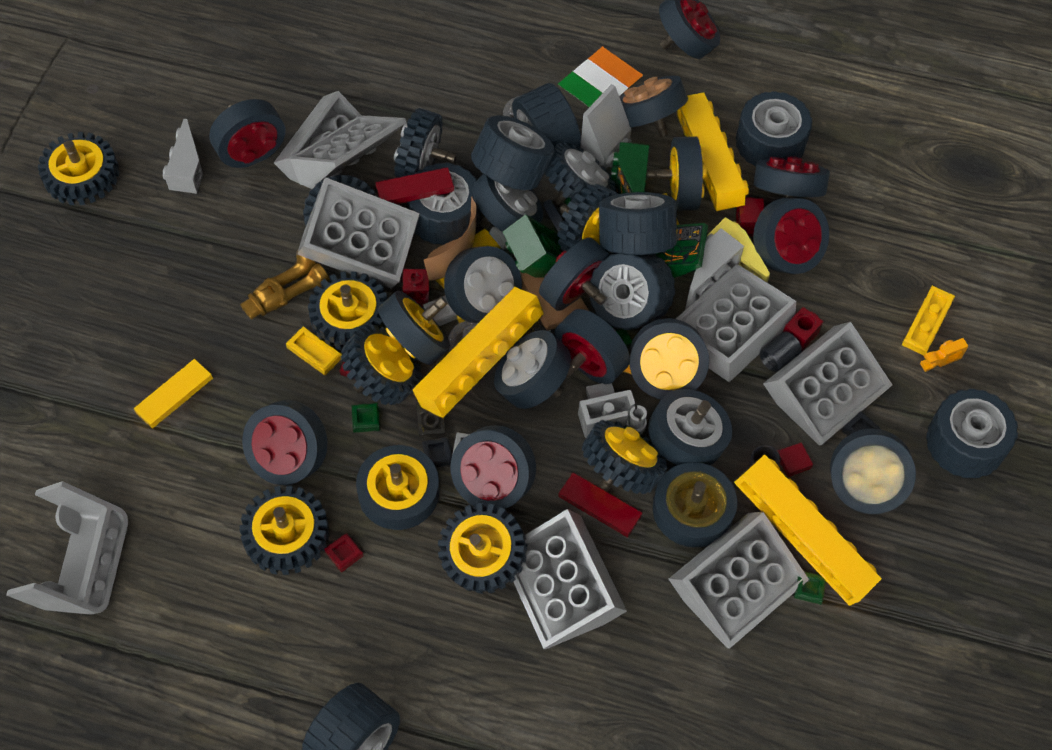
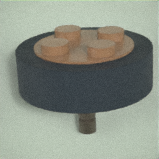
(654, 101)

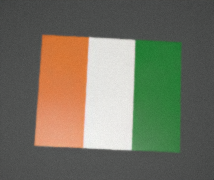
(597, 74)

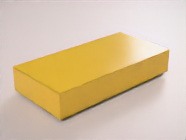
(314, 350)

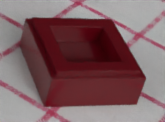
(795, 459)
(343, 552)

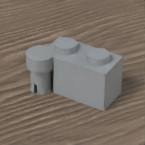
(612, 407)

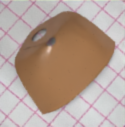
(440, 258)

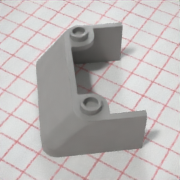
(91, 554)

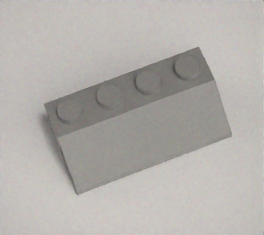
(327, 116)

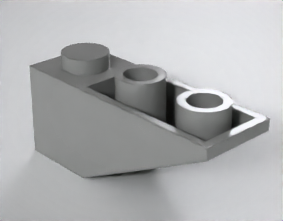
(184, 168)

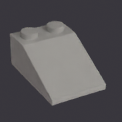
(605, 127)
(720, 256)

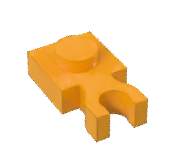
(948, 353)

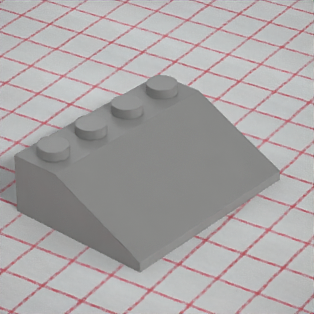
(343, 147)
(358, 233)
(738, 319)
(829, 383)
(739, 578)
(565, 581)

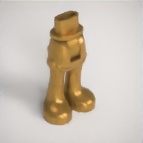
(270, 293)

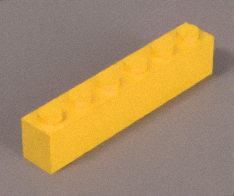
(723, 175)
(478, 352)
(808, 530)

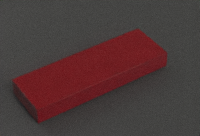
(415, 186)
(600, 504)

